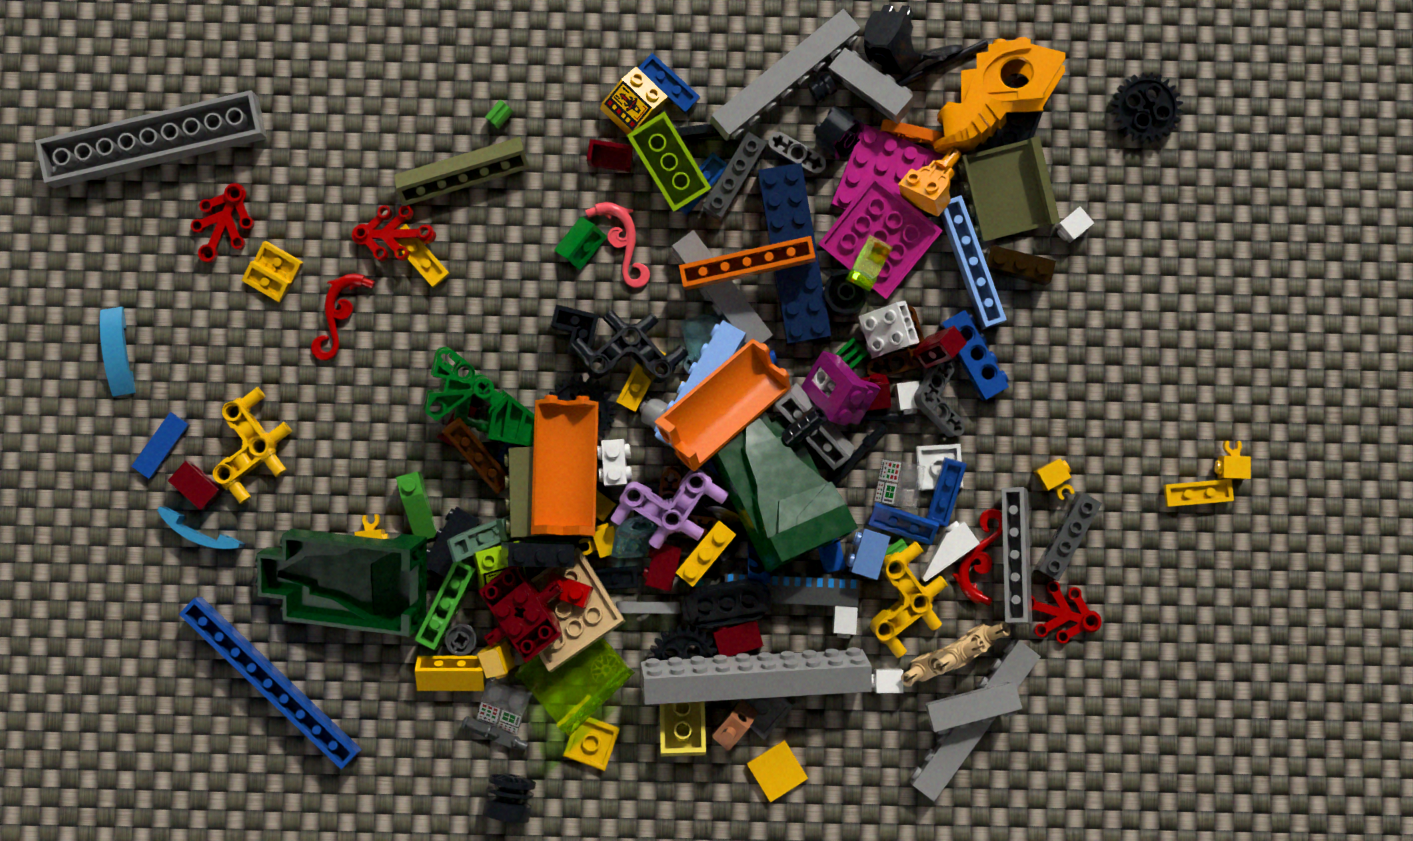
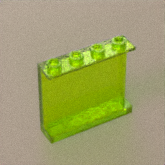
(578, 685)

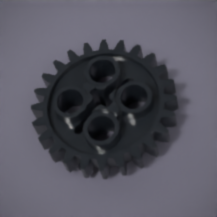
(1128, 114)
(597, 394)
(681, 641)

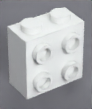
(888, 329)
(614, 457)

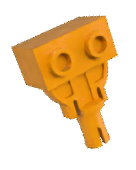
(930, 185)

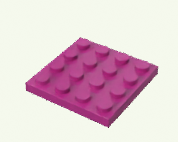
(881, 156)
(890, 219)

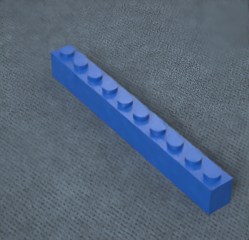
(270, 682)

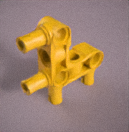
(248, 456)
(904, 611)

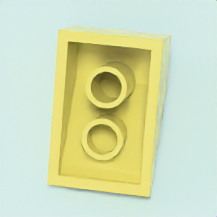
(682, 729)

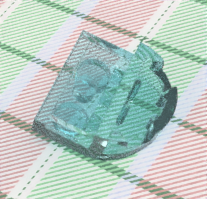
(697, 333)
(633, 537)

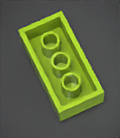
(669, 161)

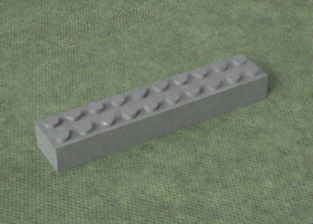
(151, 139)
(755, 676)

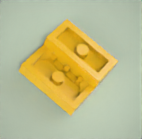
(272, 271)

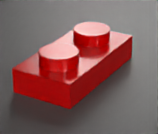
(573, 591)

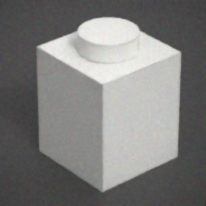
(1074, 225)
(905, 397)
(844, 621)
(887, 681)

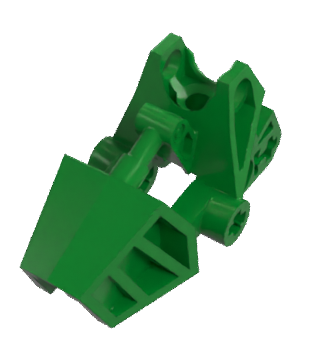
(505, 418)

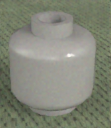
(652, 410)

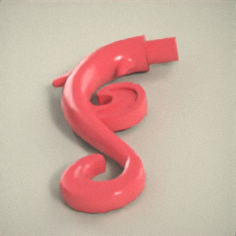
(622, 213)

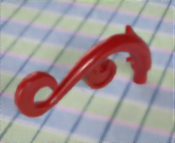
(337, 285)
(962, 578)

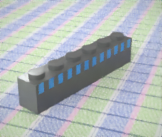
(808, 589)

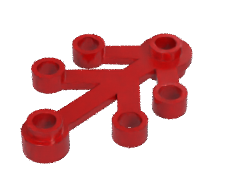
(223, 220)
(390, 233)
(1065, 614)

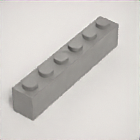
(724, 295)
(1016, 556)

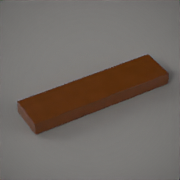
(476, 454)

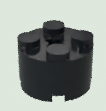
(838, 133)
(837, 303)

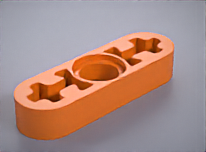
(911, 132)

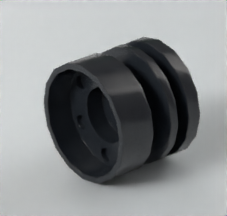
(508, 803)

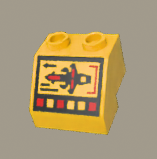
(633, 101)

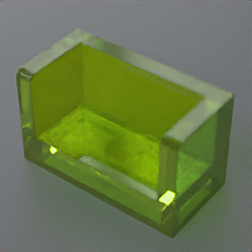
(869, 263)

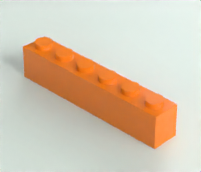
(747, 263)

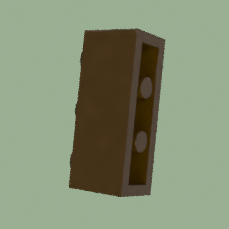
(1019, 265)

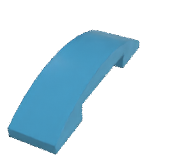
(115, 351)
(175, 521)

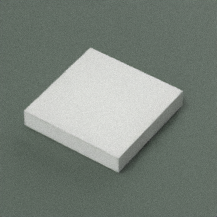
(932, 459)

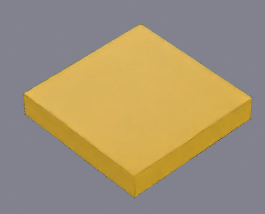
(592, 743)
(777, 770)

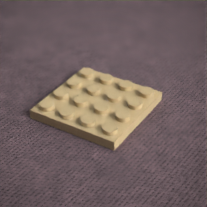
(578, 625)

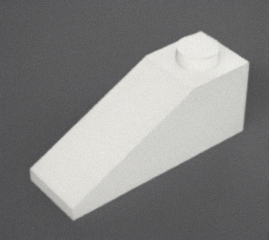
(952, 546)

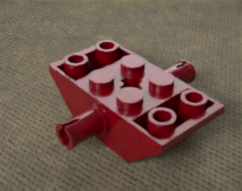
(515, 595)

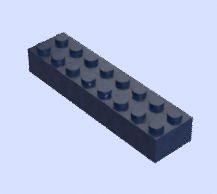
(800, 286)

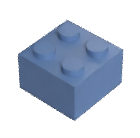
(868, 553)

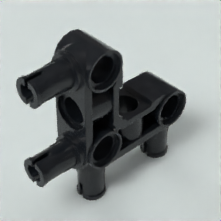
(641, 350)

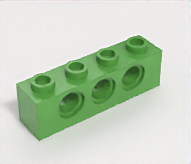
(446, 604)

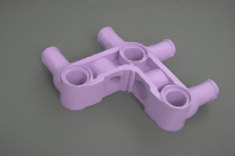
(657, 508)

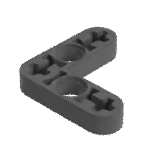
(934, 400)

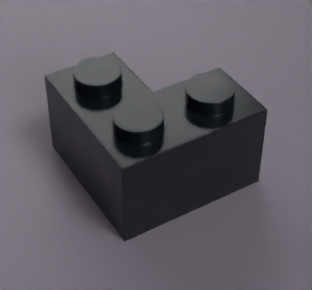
(578, 323)

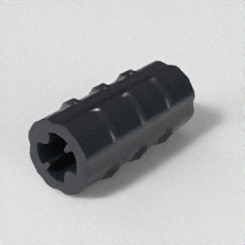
(804, 426)

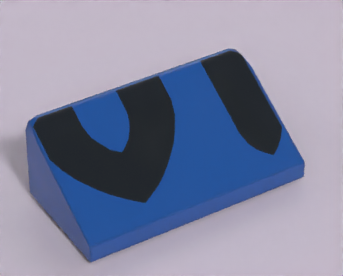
(755, 567)

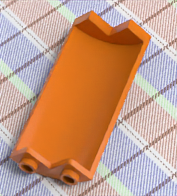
(723, 404)
(564, 467)

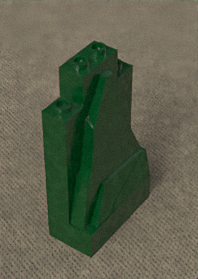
(780, 494)
(347, 580)

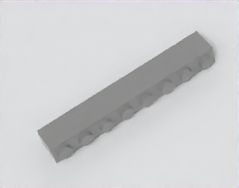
(784, 75)
(956, 745)

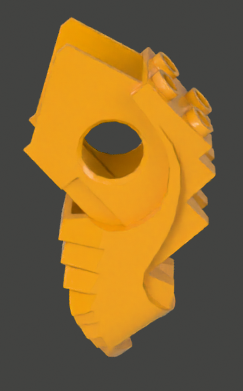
(988, 99)

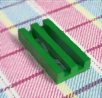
(858, 347)

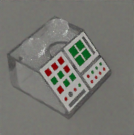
(900, 484)
(503, 705)

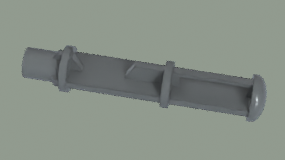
(493, 733)

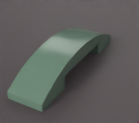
(478, 538)

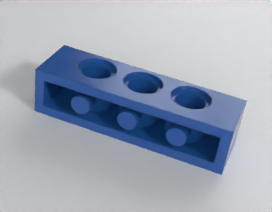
(973, 368)

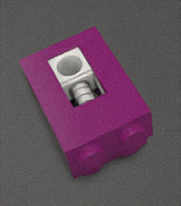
(839, 390)

